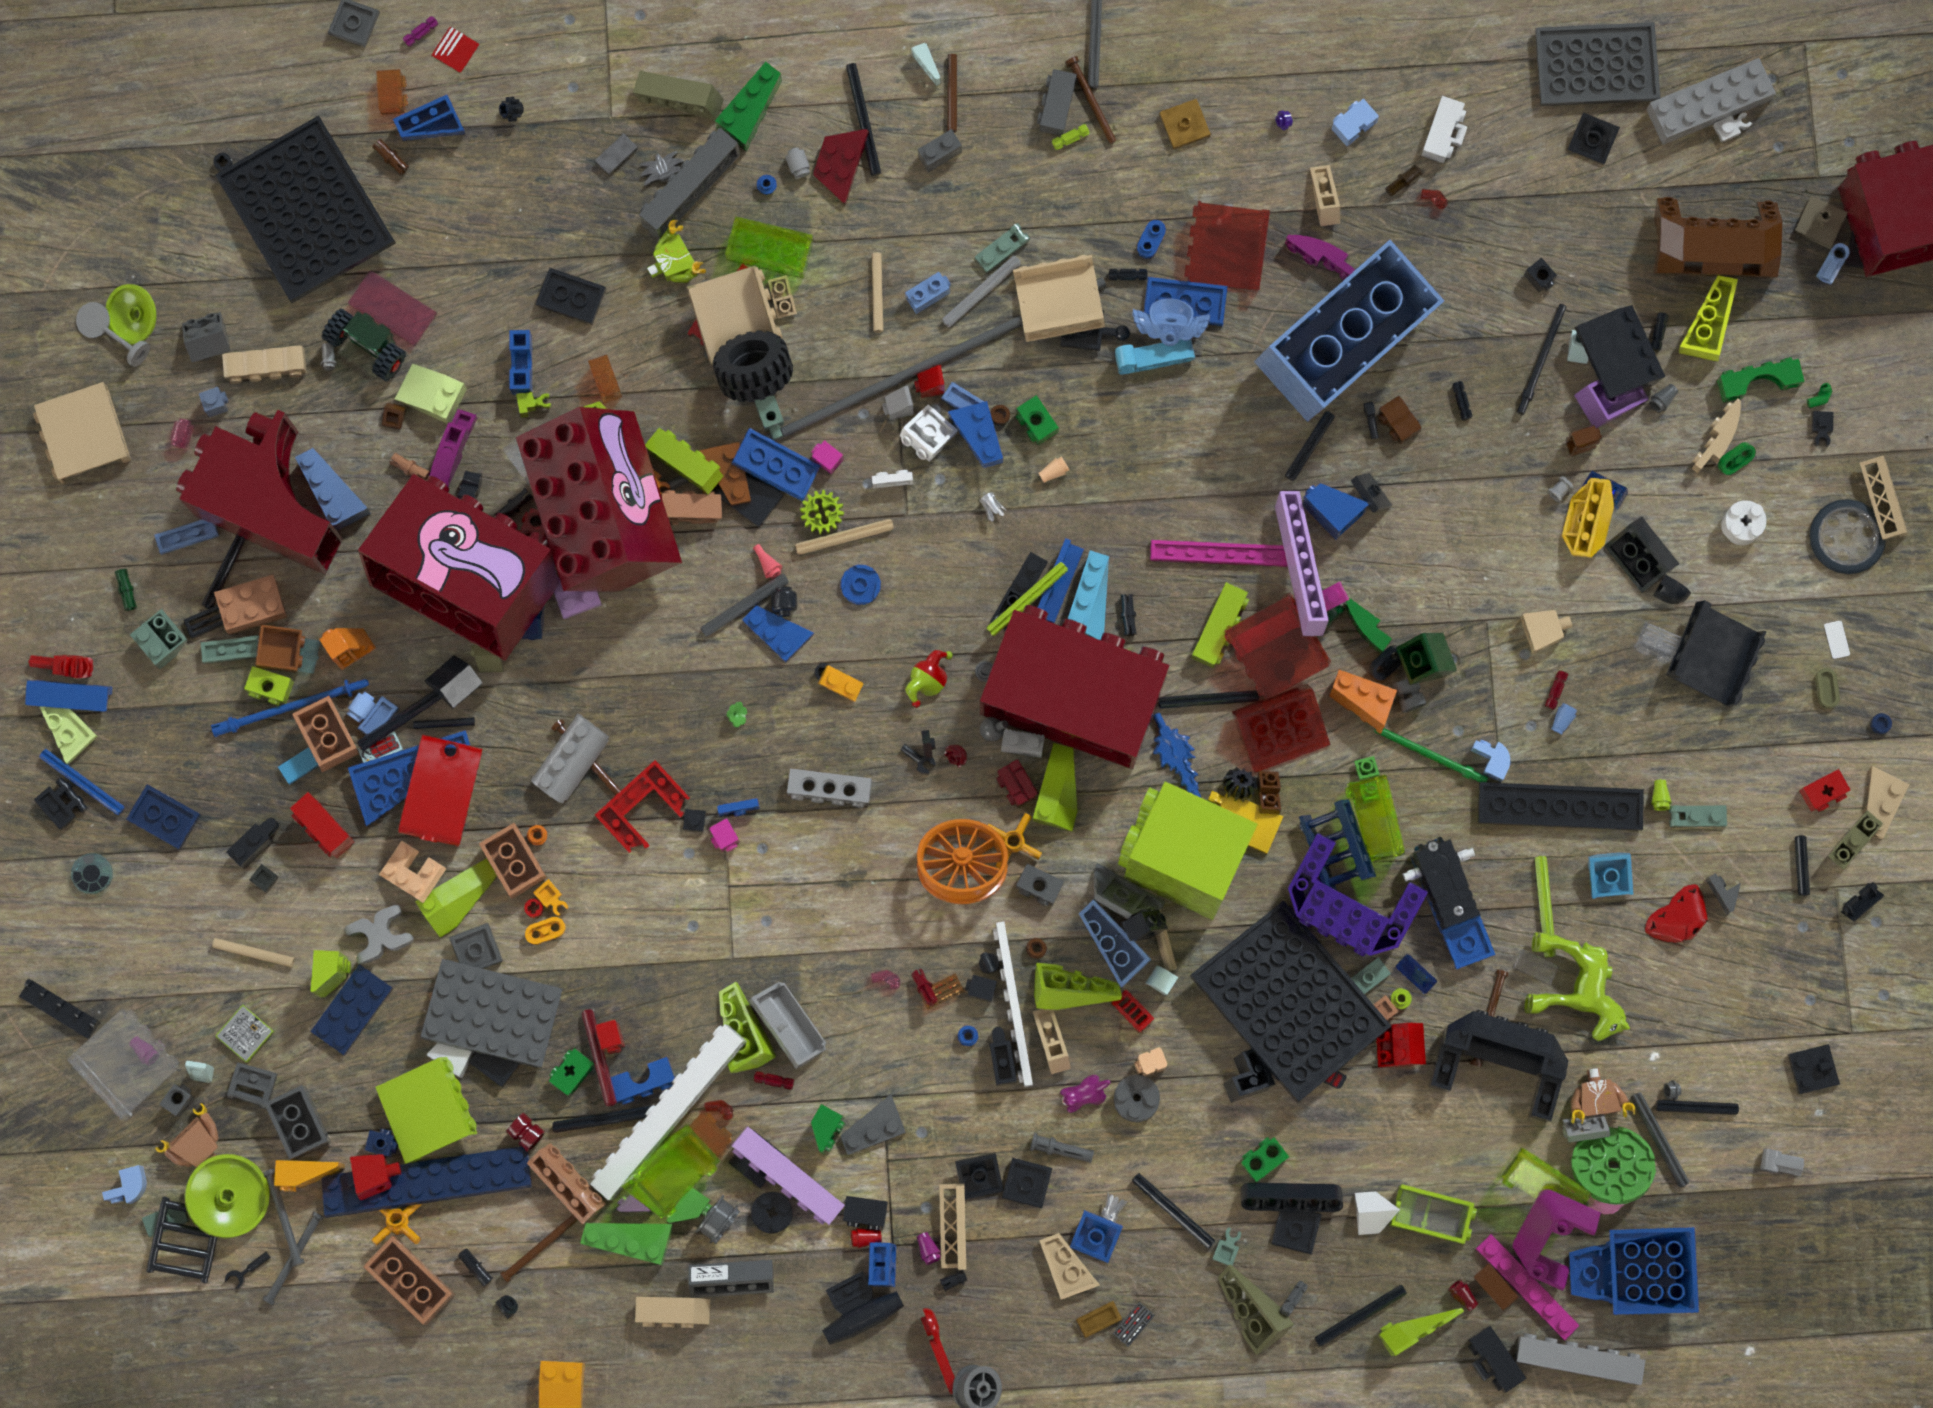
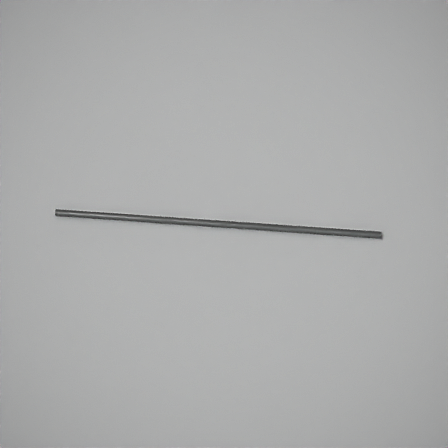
(892, 380)

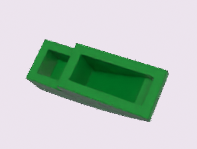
(1366, 625)

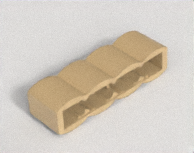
(264, 363)

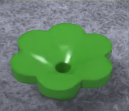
(736, 714)

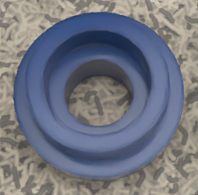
(766, 190)
(965, 1029)

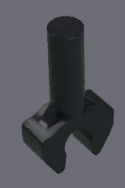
(1369, 411)
(917, 758)

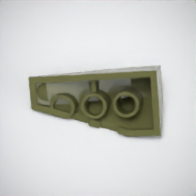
(1255, 1311)

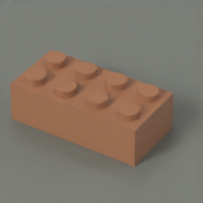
(409, 1280)

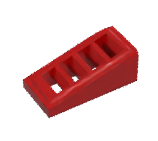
(1149, 1018)

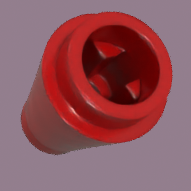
(863, 1237)

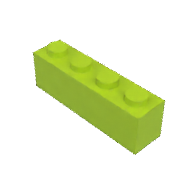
(683, 460)
(1224, 613)

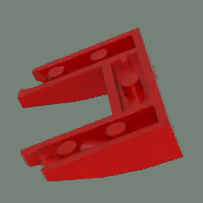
(650, 778)

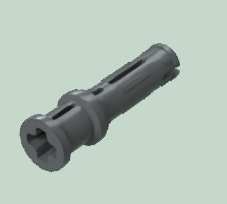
(1052, 1146)

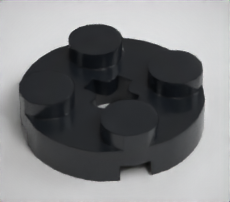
(767, 1201)

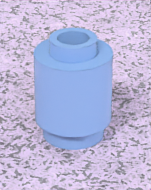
(361, 706)

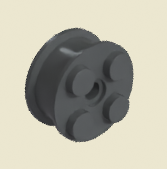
(1142, 1087)
(718, 1220)
(977, 1387)

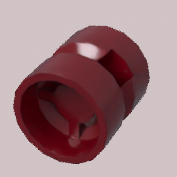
(527, 1133)

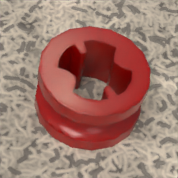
(529, 904)

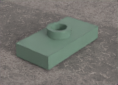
(1371, 975)
(172, 1216)

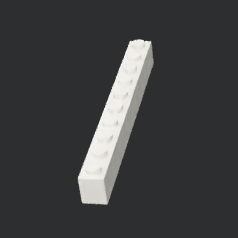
(669, 1111)

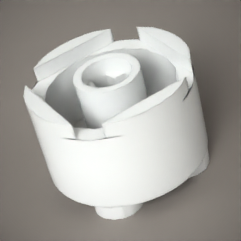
(1751, 514)

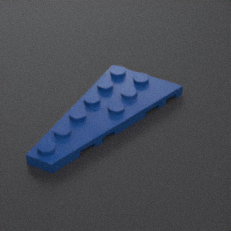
(386, 780)

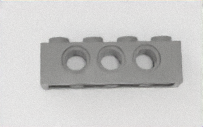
(798, 778)

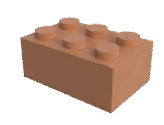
(250, 604)
(325, 733)
(513, 860)

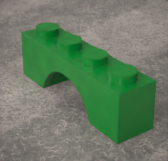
(1784, 374)

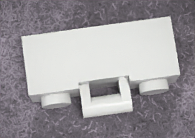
(1439, 137)

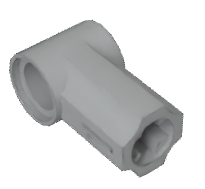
(1777, 1162)

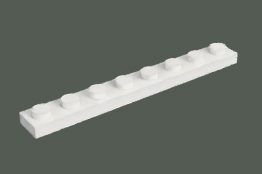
(1014, 1013)

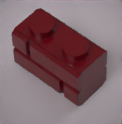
(1017, 784)

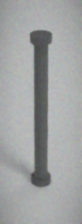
(297, 1261)
(288, 1265)

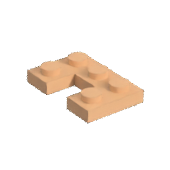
(415, 884)

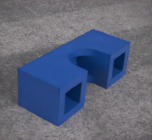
(521, 361)
(660, 1077)

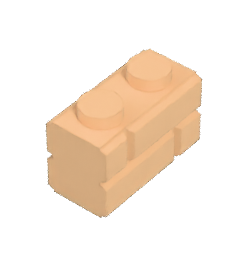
(1150, 1062)

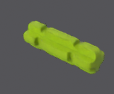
(1070, 137)

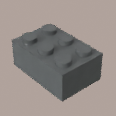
(297, 1123)

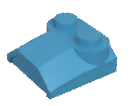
(1610, 874)

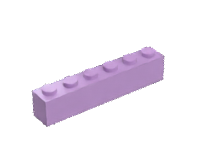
(787, 1175)

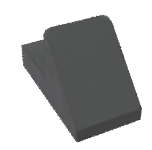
(1725, 897)

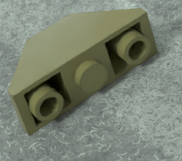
(1854, 839)

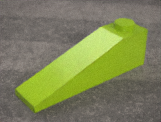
(1057, 795)
(456, 897)
(1063, 989)
(741, 1018)
(1406, 1333)

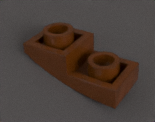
(1268, 792)
(1496, 1287)

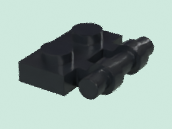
(55, 808)

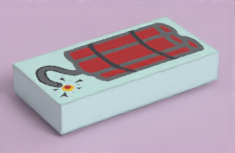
(386, 746)

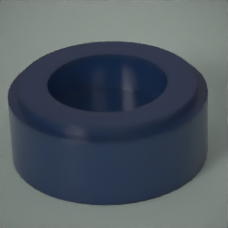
(1881, 723)

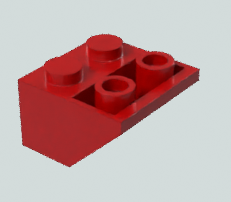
(1402, 1046)

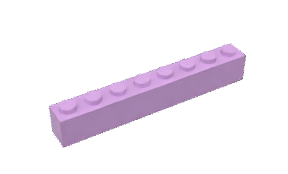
(1301, 563)

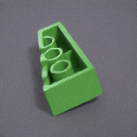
(637, 1241)

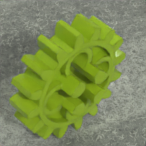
(816, 522)

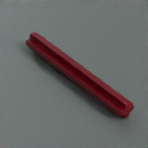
(599, 1058)

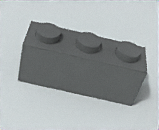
(1057, 102)

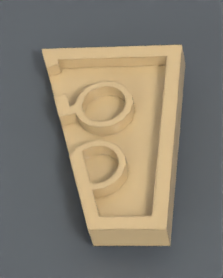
(1066, 1268)

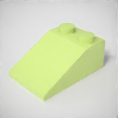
(431, 393)

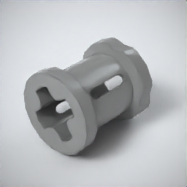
(1560, 489)

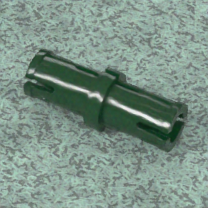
(125, 589)

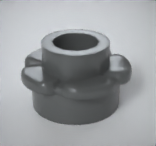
(1672, 1090)

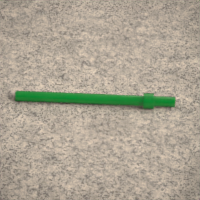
(1467, 772)

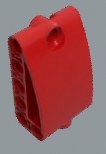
(440, 791)

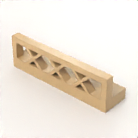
(1891, 495)
(961, 1232)

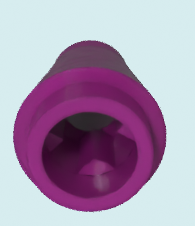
(928, 1249)

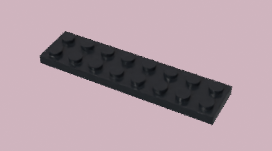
(1560, 806)

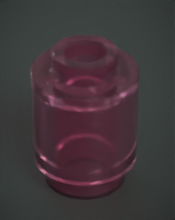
(181, 433)

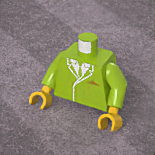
(674, 258)

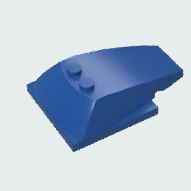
(1640, 1271)

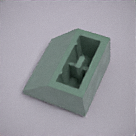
(159, 639)

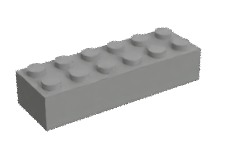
(1710, 101)

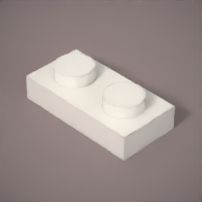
(884, 479)

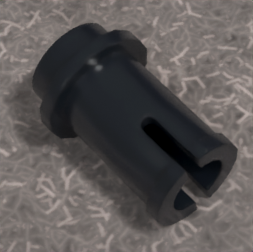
(954, 1280)

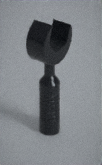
(250, 1268)

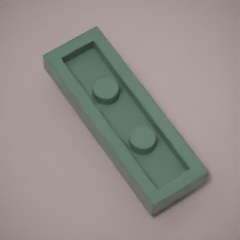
(229, 649)

